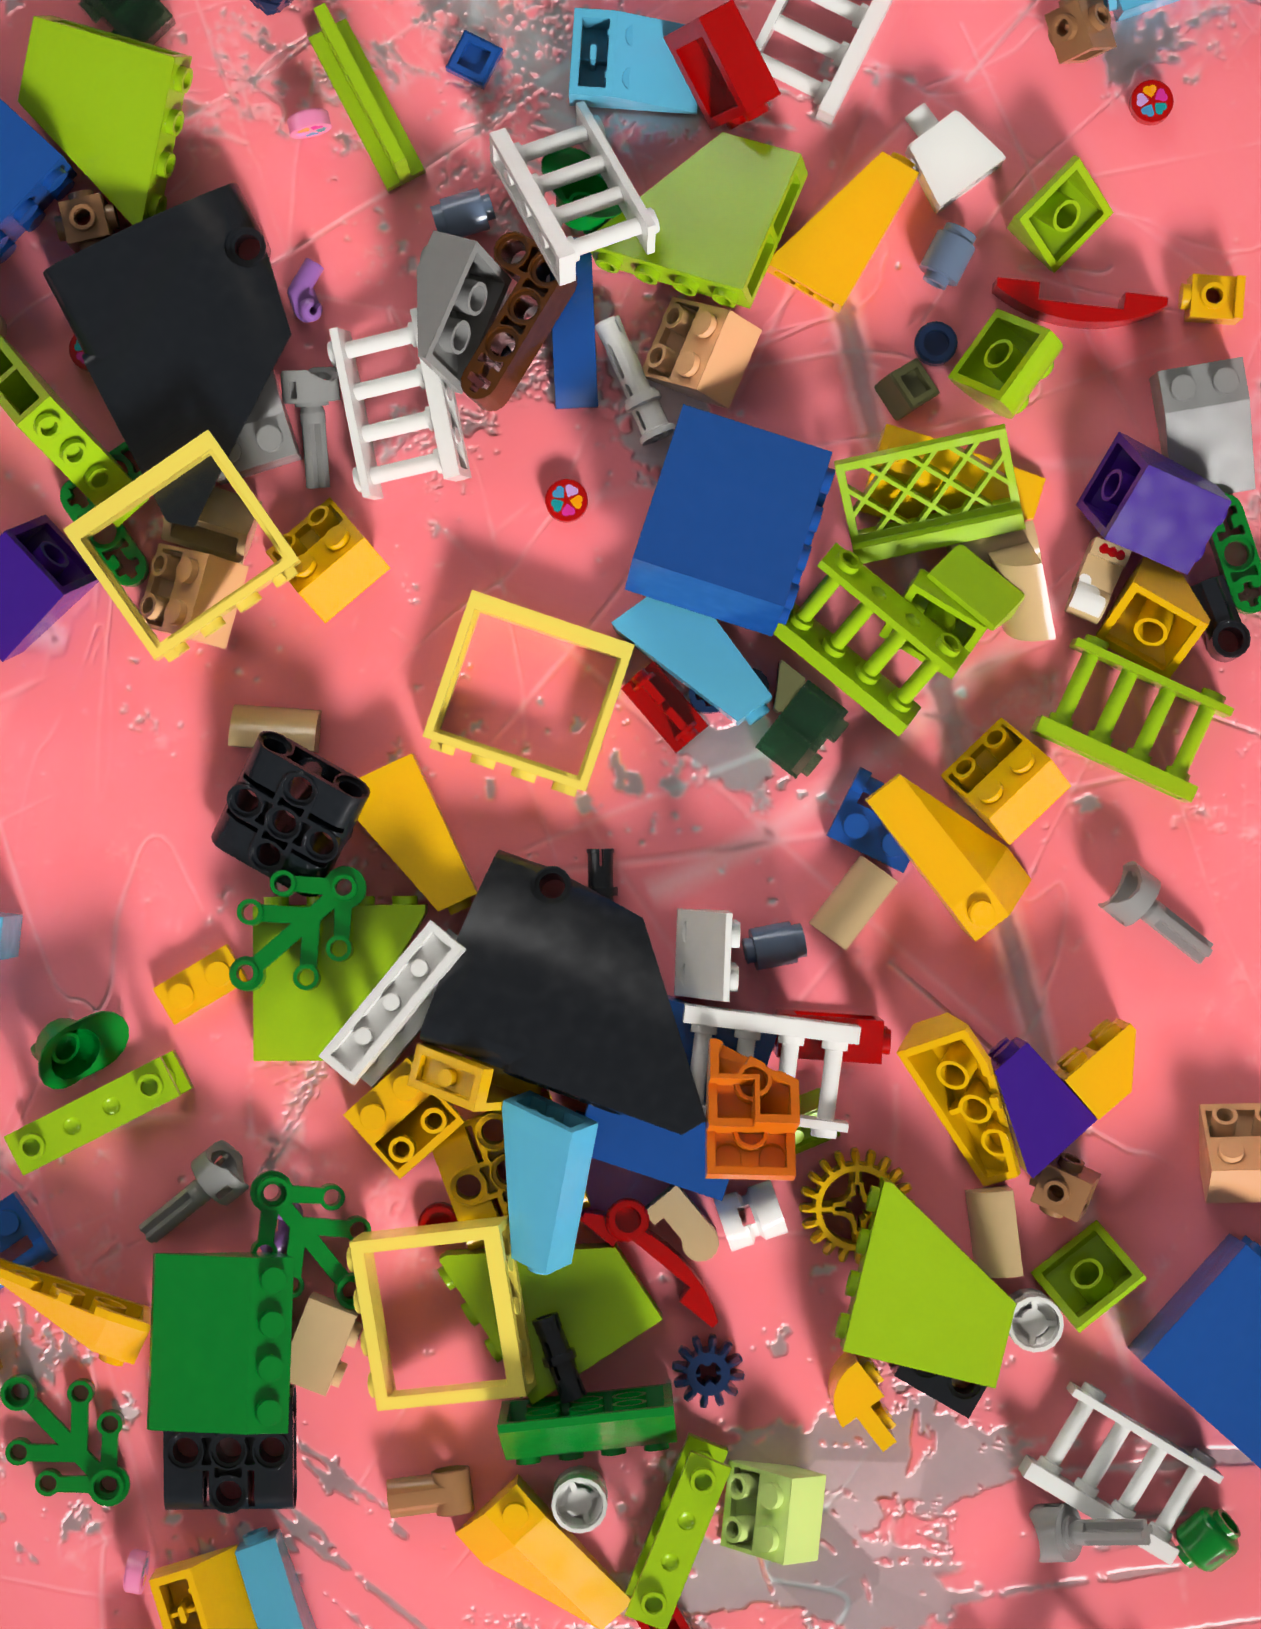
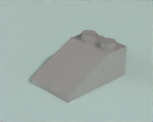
(456, 303)
(1207, 421)
(266, 437)

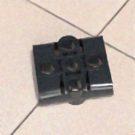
(254, 822)
(273, 1475)

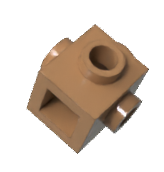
(1080, 30)
(83, 204)
(1064, 1187)

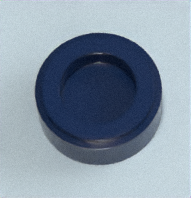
(935, 343)

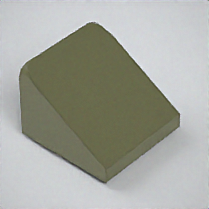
(906, 389)
(787, 686)

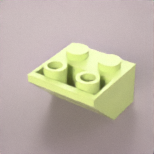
(773, 1511)

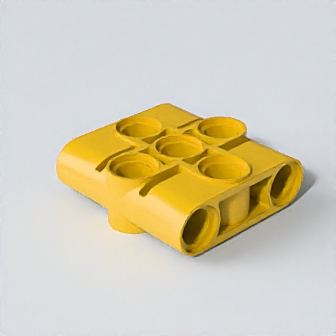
(459, 1157)

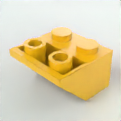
(333, 558)
(1006, 780)
(1103, 1068)
(402, 1120)
(203, 1593)

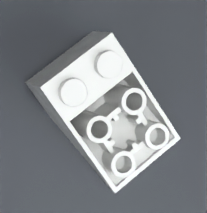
(704, 954)

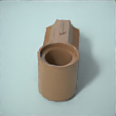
(442, 1492)

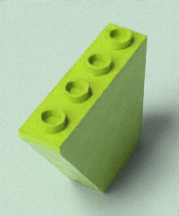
(108, 107)
(715, 220)
(57, 430)
(301, 1023)
(595, 1296)
(922, 1297)

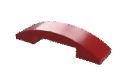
(1024, 296)
(694, 1295)

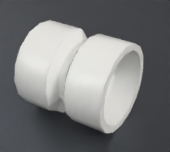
(765, 1210)
(1036, 1321)
(579, 1499)

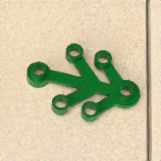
(303, 923)
(303, 1230)
(71, 1445)

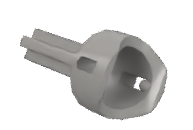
(311, 393)
(1137, 899)
(217, 1181)
(1064, 1533)

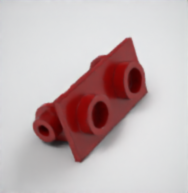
(664, 706)

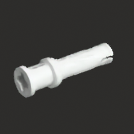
(641, 398)

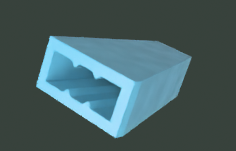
(698, 656)
(546, 1178)
(272, 1582)

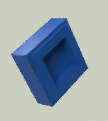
(474, 59)

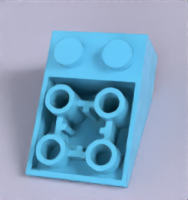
(626, 64)

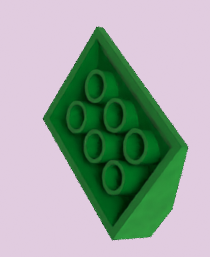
(220, 1342)
(595, 1422)

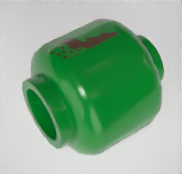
(1207, 1539)

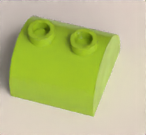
(1006, 363)
(943, 612)

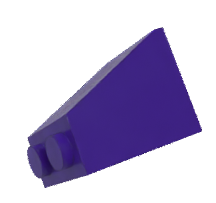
(1152, 504)
(38, 582)
(1037, 1105)

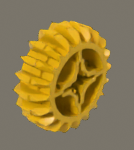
(836, 1205)

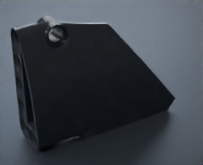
(177, 332)
(565, 998)

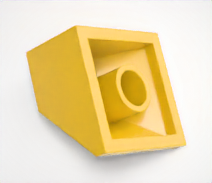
(1154, 618)

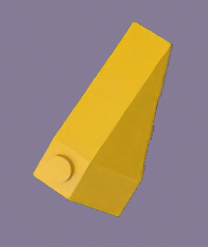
(1028, 484)
(959, 861)
(963, 1092)
(93, 1317)
(527, 1545)

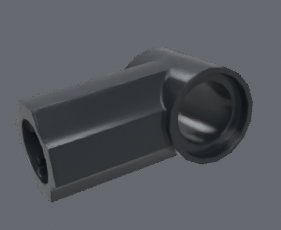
(1223, 616)

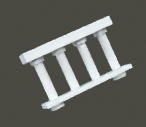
(845, 55)
(546, 220)
(440, 416)
(394, 1009)
(791, 1034)
(1084, 1491)

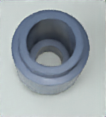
(463, 213)
(948, 256)
(774, 945)

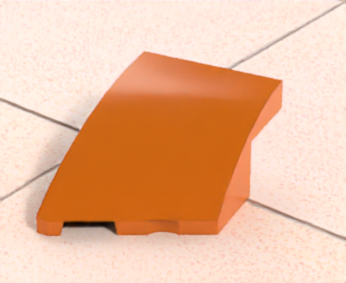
(749, 1118)

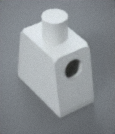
(949, 155)

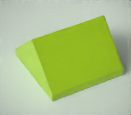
(1061, 215)
(1088, 1276)

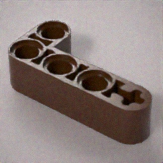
(510, 324)

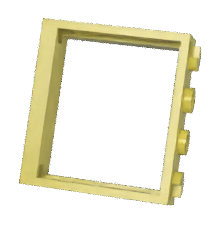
(140, 490)
(547, 625)
(507, 1303)

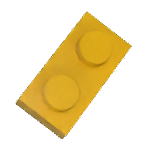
(198, 985)

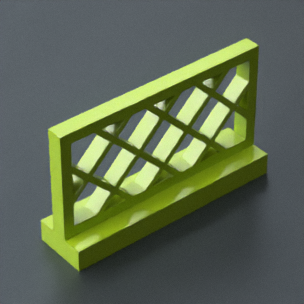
(365, 101)
(935, 529)

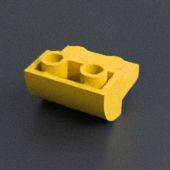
(857, 1393)

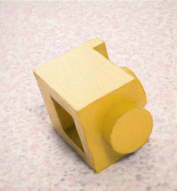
(1197, 307)

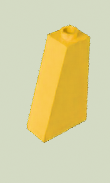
(842, 237)
(415, 834)

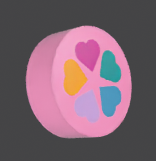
(309, 123)
(136, 1571)

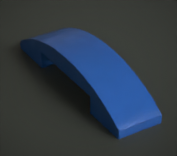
(575, 344)

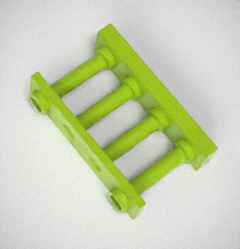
(847, 669)
(1136, 761)
(98, 1112)
(677, 1531)

